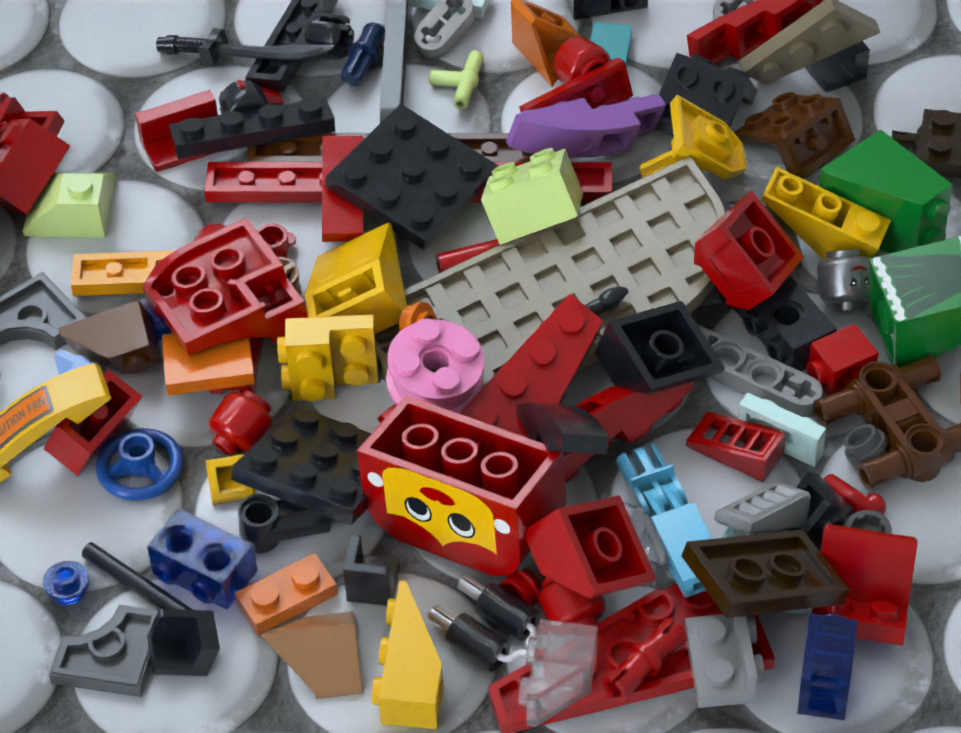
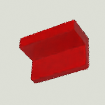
(155, 131)

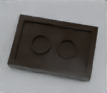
(764, 573)

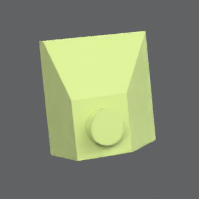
(72, 206)

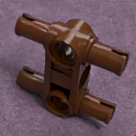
(887, 401)

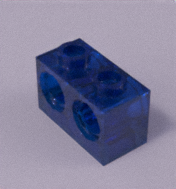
(204, 552)
(827, 666)

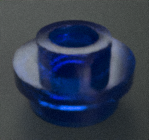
(68, 591)

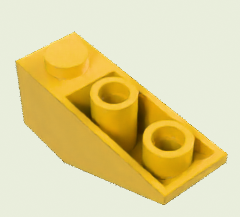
(823, 217)
(412, 672)

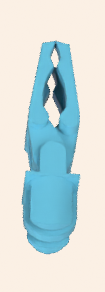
(667, 507)

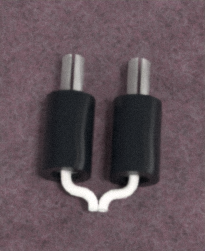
(478, 640)

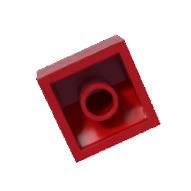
(590, 548)

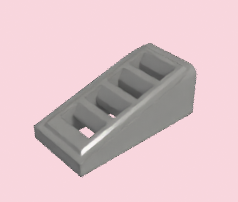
(767, 510)

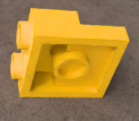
(327, 354)

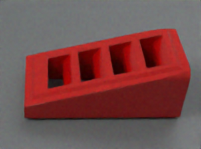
(750, 462)

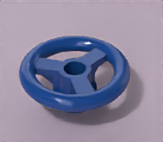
(137, 459)

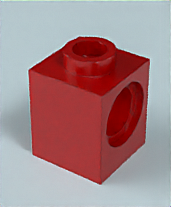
(840, 358)

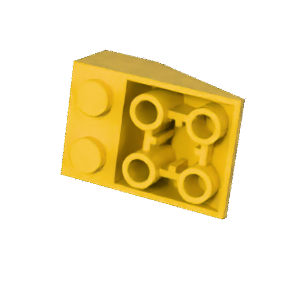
(359, 280)

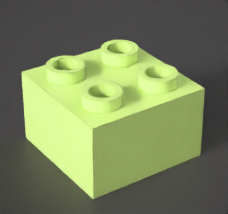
(532, 195)

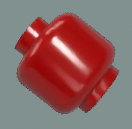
(578, 57)
(240, 422)
(569, 606)

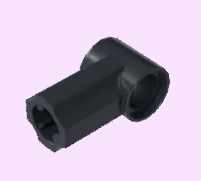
(270, 521)

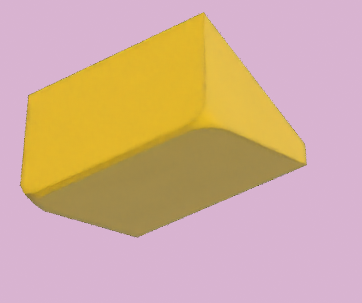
(220, 482)

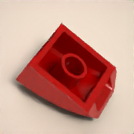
(746, 253)

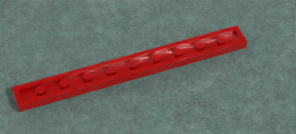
(303, 181)

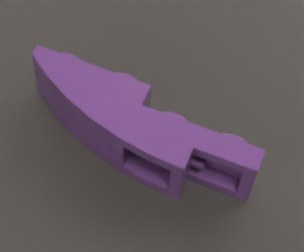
(586, 130)

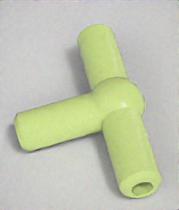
(464, 80)

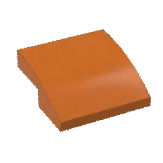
(208, 369)

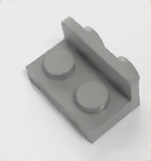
(723, 659)

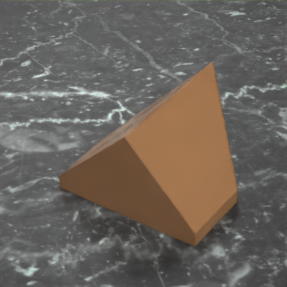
(321, 652)

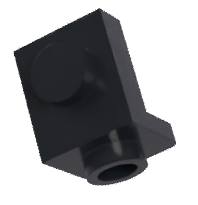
(824, 508)

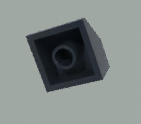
(656, 350)

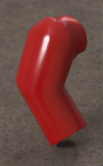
(854, 497)

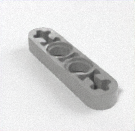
(752, 363)

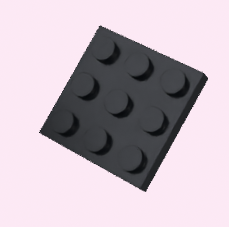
(411, 176)
(308, 464)

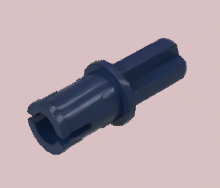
(363, 53)

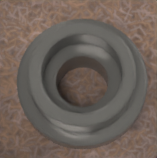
(864, 443)

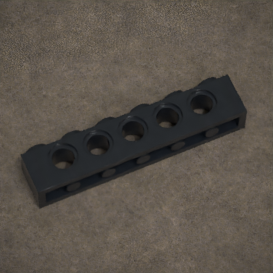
(785, 322)

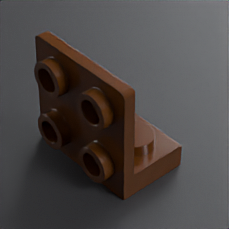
(803, 128)

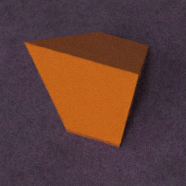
(539, 35)

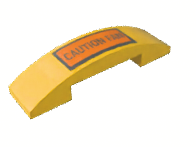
(33, 414)

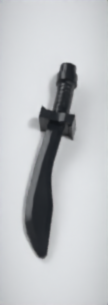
(218, 44)

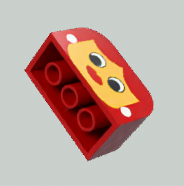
(458, 485)

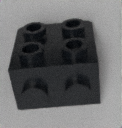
(705, 86)

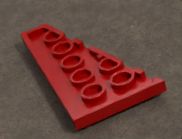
(614, 639)

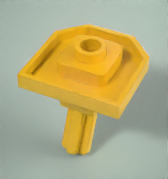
(704, 139)

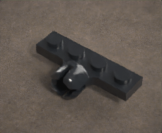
(306, 24)
(250, 121)

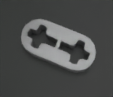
(448, 28)

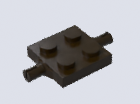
(936, 141)

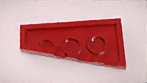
(539, 368)

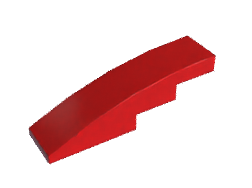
(746, 28)

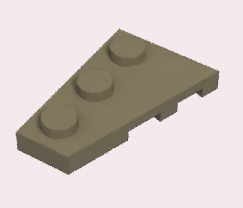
(811, 38)

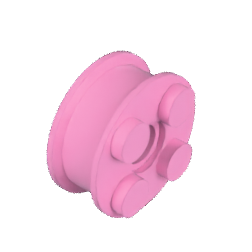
(439, 347)

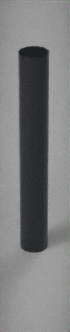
(131, 578)

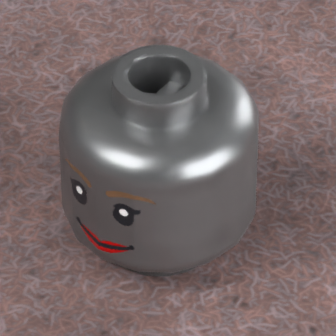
(844, 279)

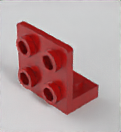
(879, 576)

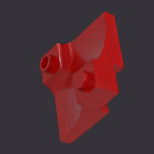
(223, 289)

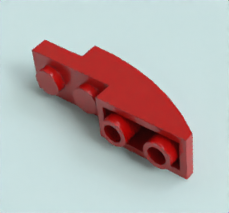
(624, 416)

